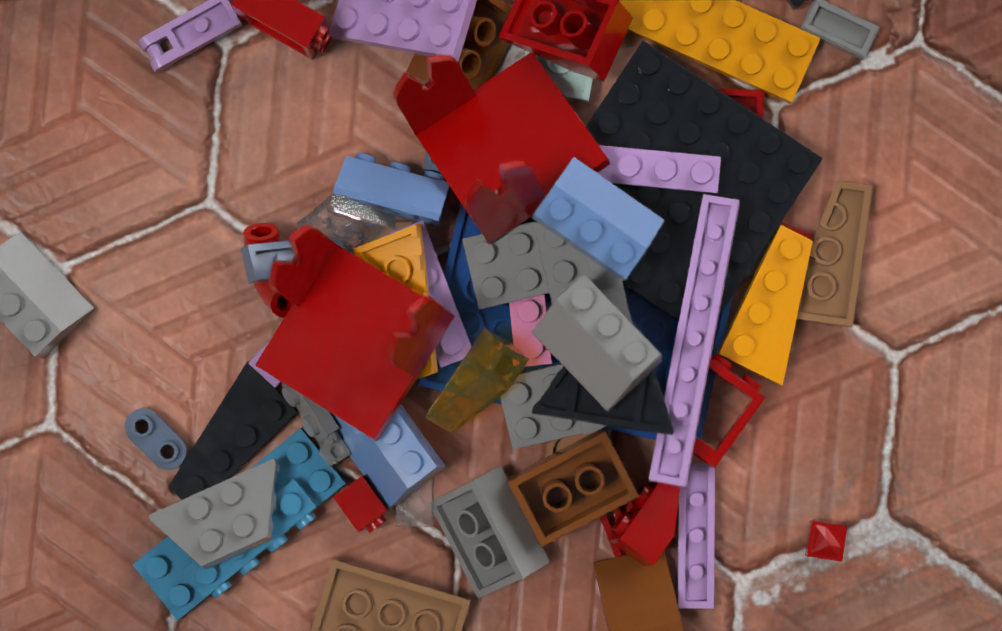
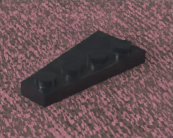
(236, 432)

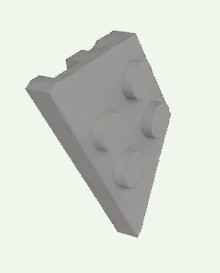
(224, 516)

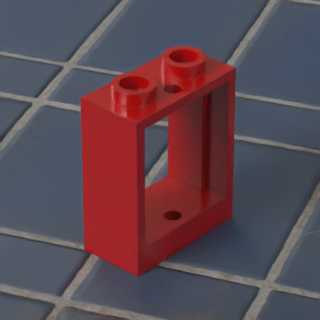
(287, 23)
(747, 387)

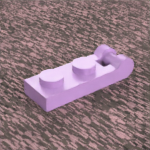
(190, 33)

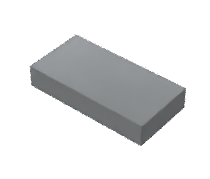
(839, 28)

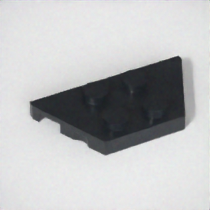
(639, 410)

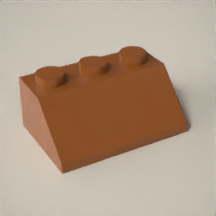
(481, 48)

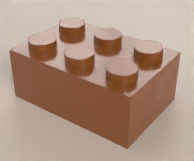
(572, 487)

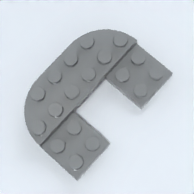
(522, 266)

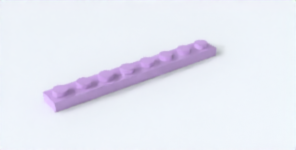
(695, 338)

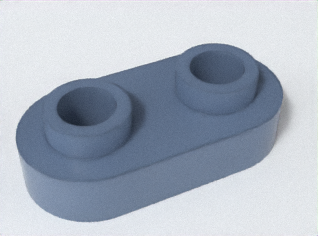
(156, 438)

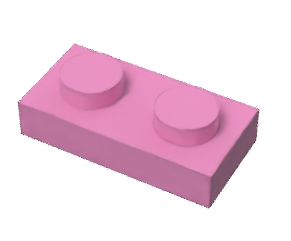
(524, 317)

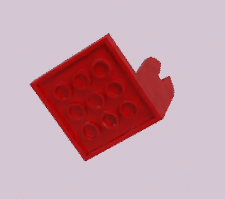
(496, 142)
(350, 334)

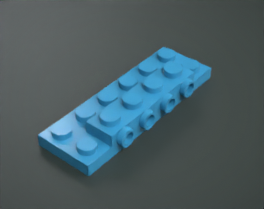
(300, 488)

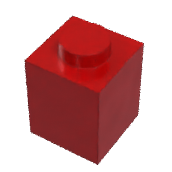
(361, 505)

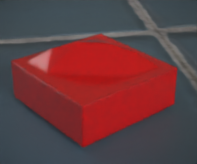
(826, 541)

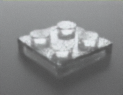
(349, 222)

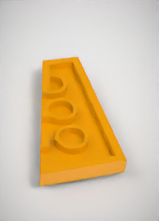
(402, 258)
(768, 312)

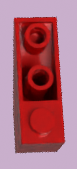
(649, 523)

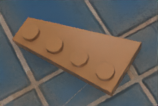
(837, 257)

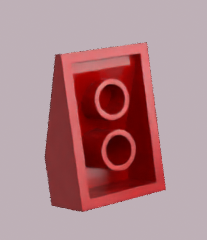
(569, 32)

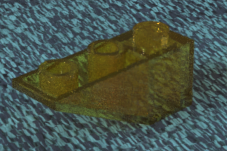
(478, 381)

